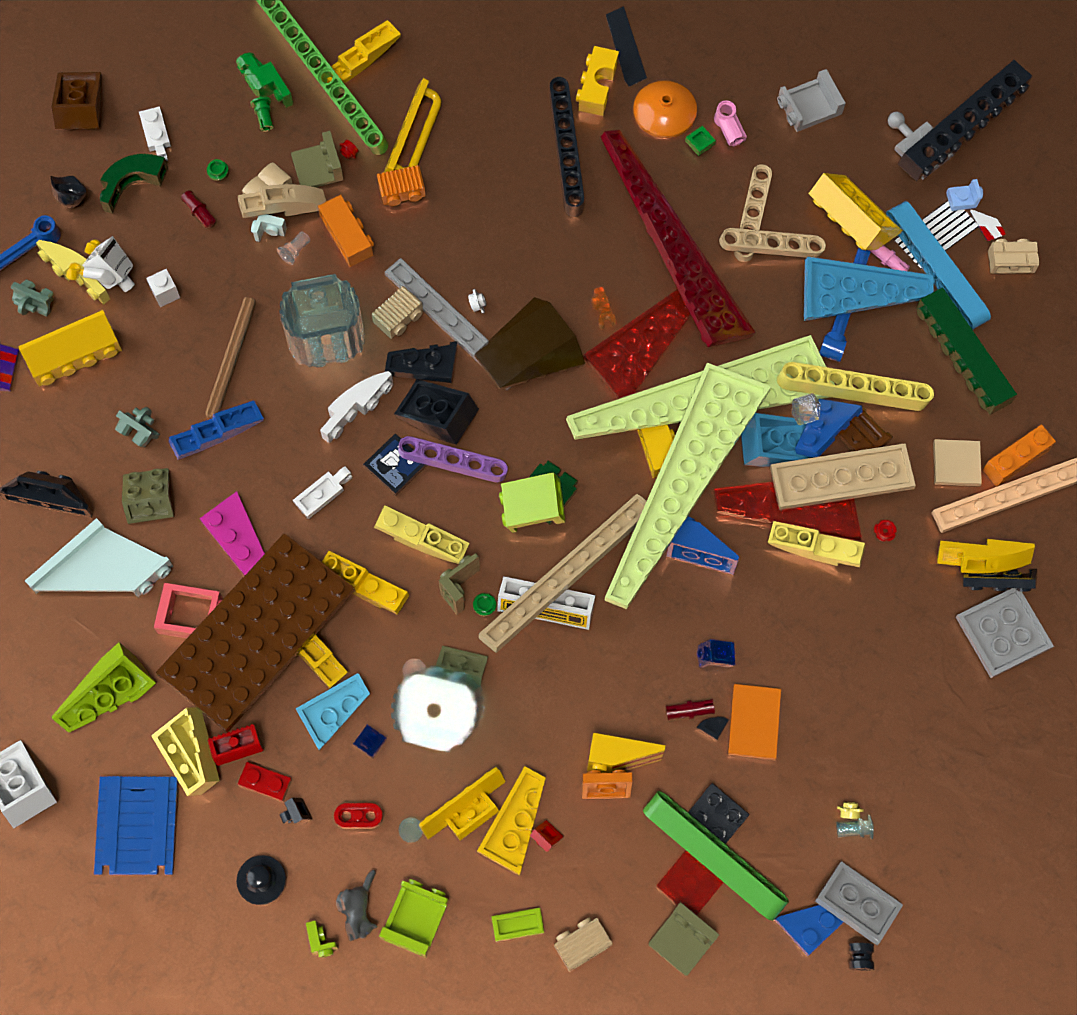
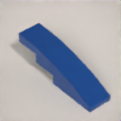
(216, 430)

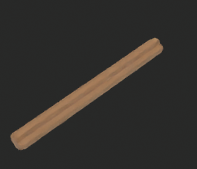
(230, 356)

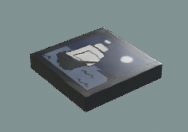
(391, 468)

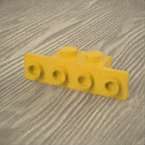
(467, 809)

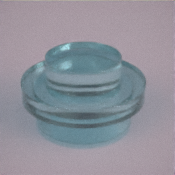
(410, 830)

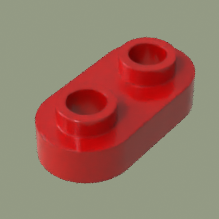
(358, 815)

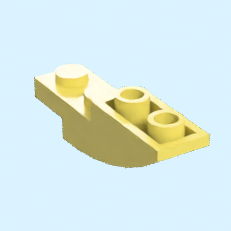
(61, 259)
(421, 536)
(816, 546)

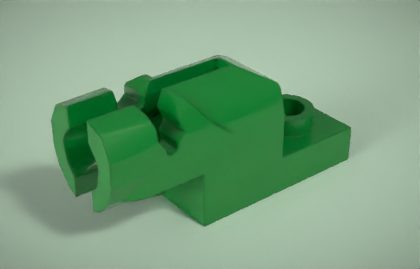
(263, 79)

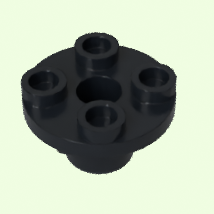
(261, 880)

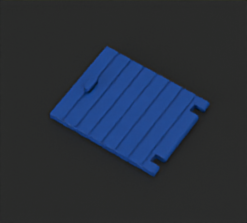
(136, 825)

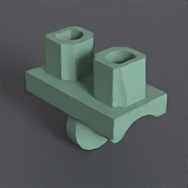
(29, 300)
(144, 432)

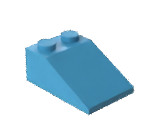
(771, 440)

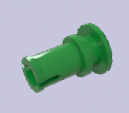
(262, 110)

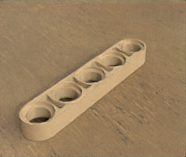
(754, 203)
(762, 246)

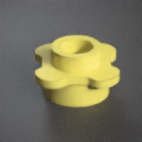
(850, 810)

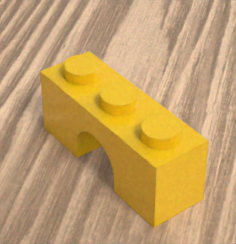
(601, 65)

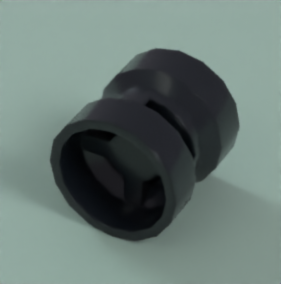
(861, 956)

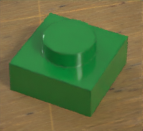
(700, 140)

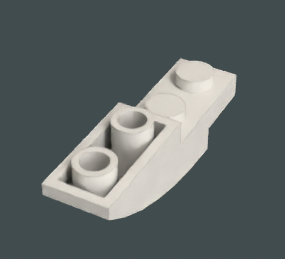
(360, 397)

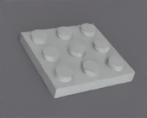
(1004, 632)

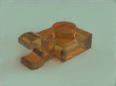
(601, 304)

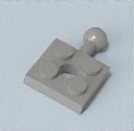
(897, 121)

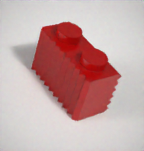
(235, 745)

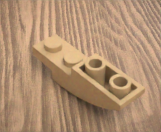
(281, 198)

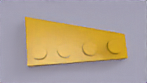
(511, 830)

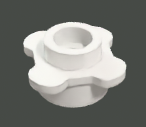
(477, 301)

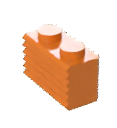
(401, 185)

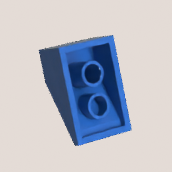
(701, 547)

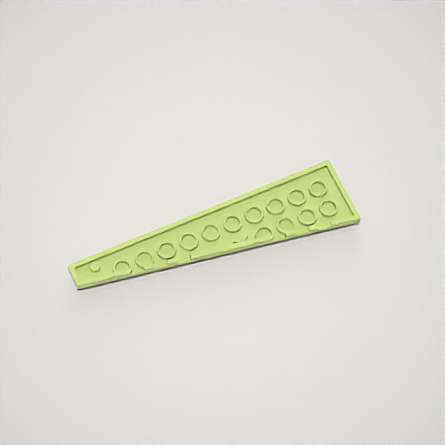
(669, 401)
(705, 437)

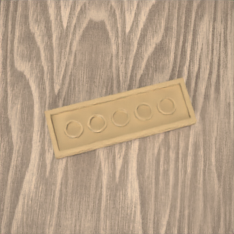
(842, 476)

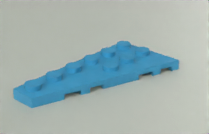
(847, 287)

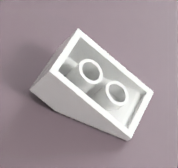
(21, 786)

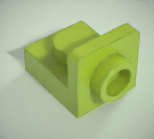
(316, 936)

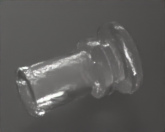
(291, 249)

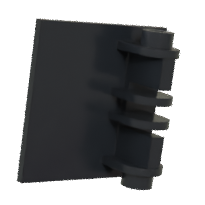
(718, 813)

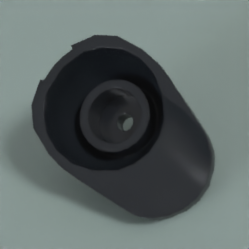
(68, 190)

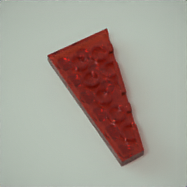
(760, 504)

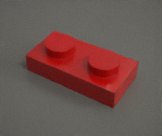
(264, 782)

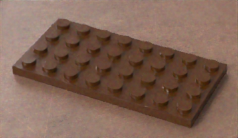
(255, 632)

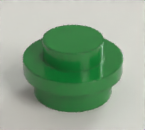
(217, 170)
(484, 604)

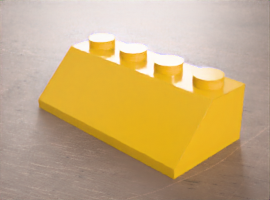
(854, 211)
(70, 348)

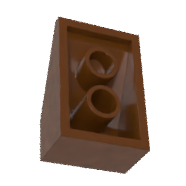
(77, 100)

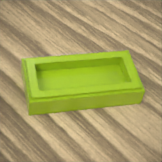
(517, 924)

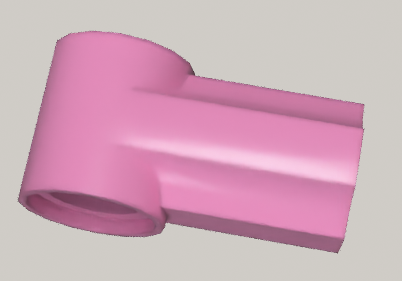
(729, 124)

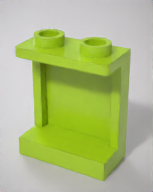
(532, 501)
(415, 918)

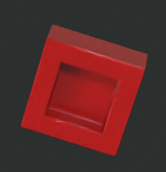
(546, 836)

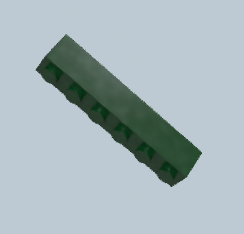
(966, 351)

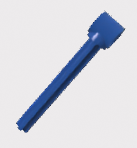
(29, 242)
(835, 341)

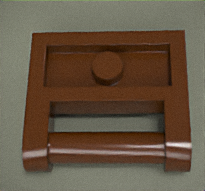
(858, 439)

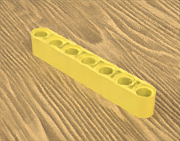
(845, 389)

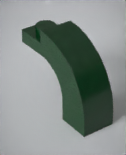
(127, 171)

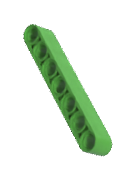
(716, 855)

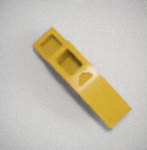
(988, 558)
(367, 586)
(322, 662)

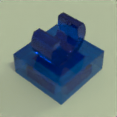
(370, 741)

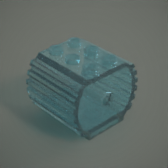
(322, 321)
(459, 706)

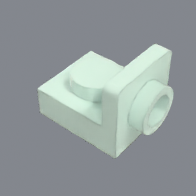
(269, 224)

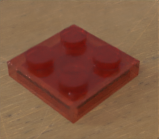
(689, 883)

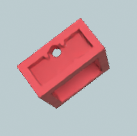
(166, 605)

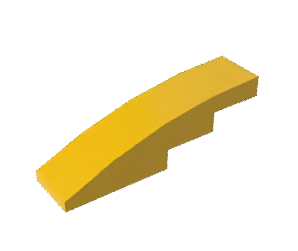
(365, 52)

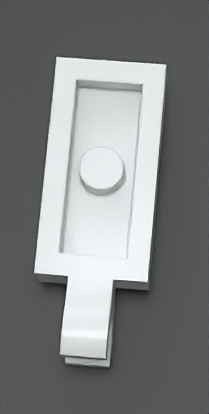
(155, 131)
(322, 492)

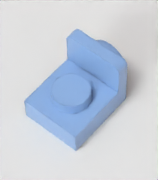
(965, 196)

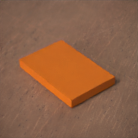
(754, 722)

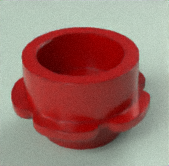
(348, 149)
(889, 526)

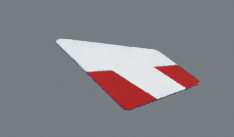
(989, 226)

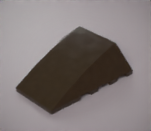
(530, 346)

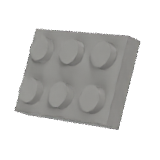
(859, 903)

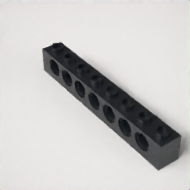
(965, 120)

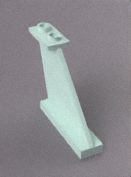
(100, 563)

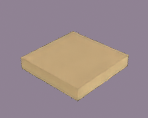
(957, 462)

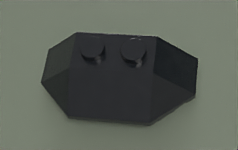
(46, 492)

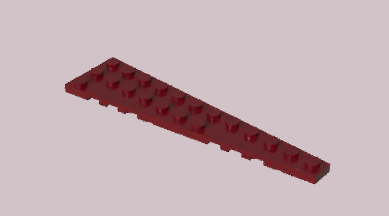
(699, 285)

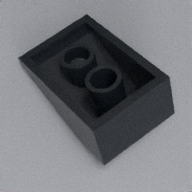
(437, 410)

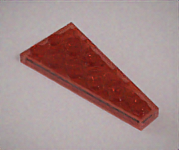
(634, 350)

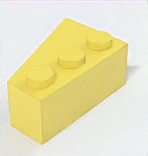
(187, 751)

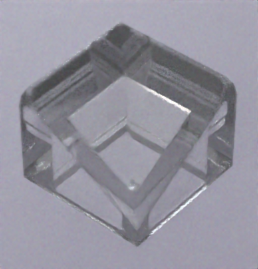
(806, 409)

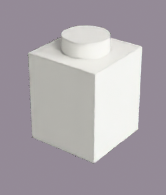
(163, 288)

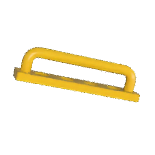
(422, 89)

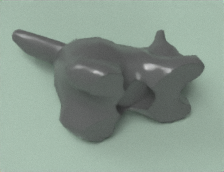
(354, 905)

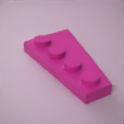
(234, 532)

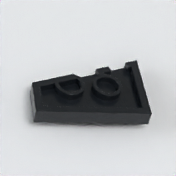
(424, 364)
(1009, 579)

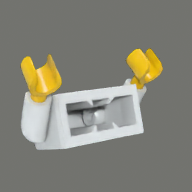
(106, 264)

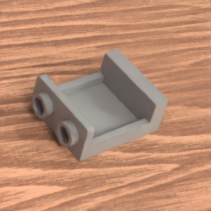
(811, 102)

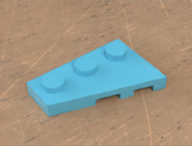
(332, 708)

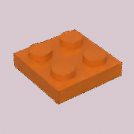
(606, 785)

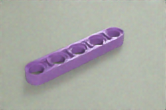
(444, 451)

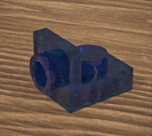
(716, 653)

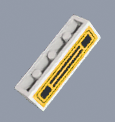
(569, 608)

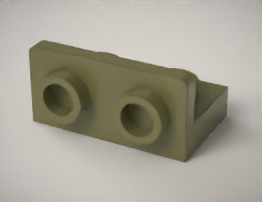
(462, 661)

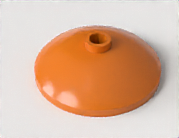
(663, 118)

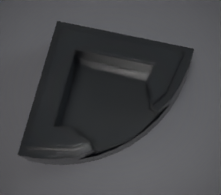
(713, 727)

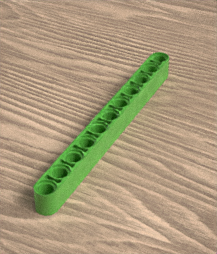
(336, 86)

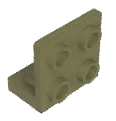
(318, 164)
(146, 496)
(452, 579)
(683, 939)

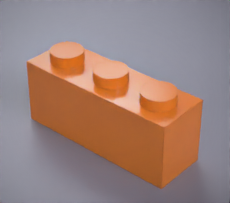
(346, 230)
(1019, 455)

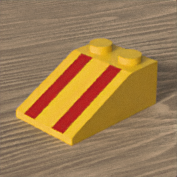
(618, 753)

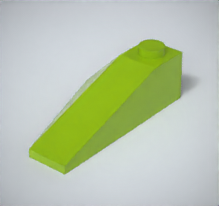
(109, 684)

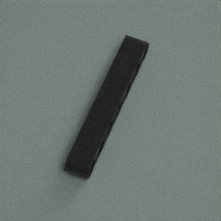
(565, 155)

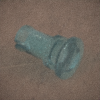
(856, 828)

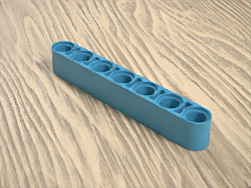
(938, 263)

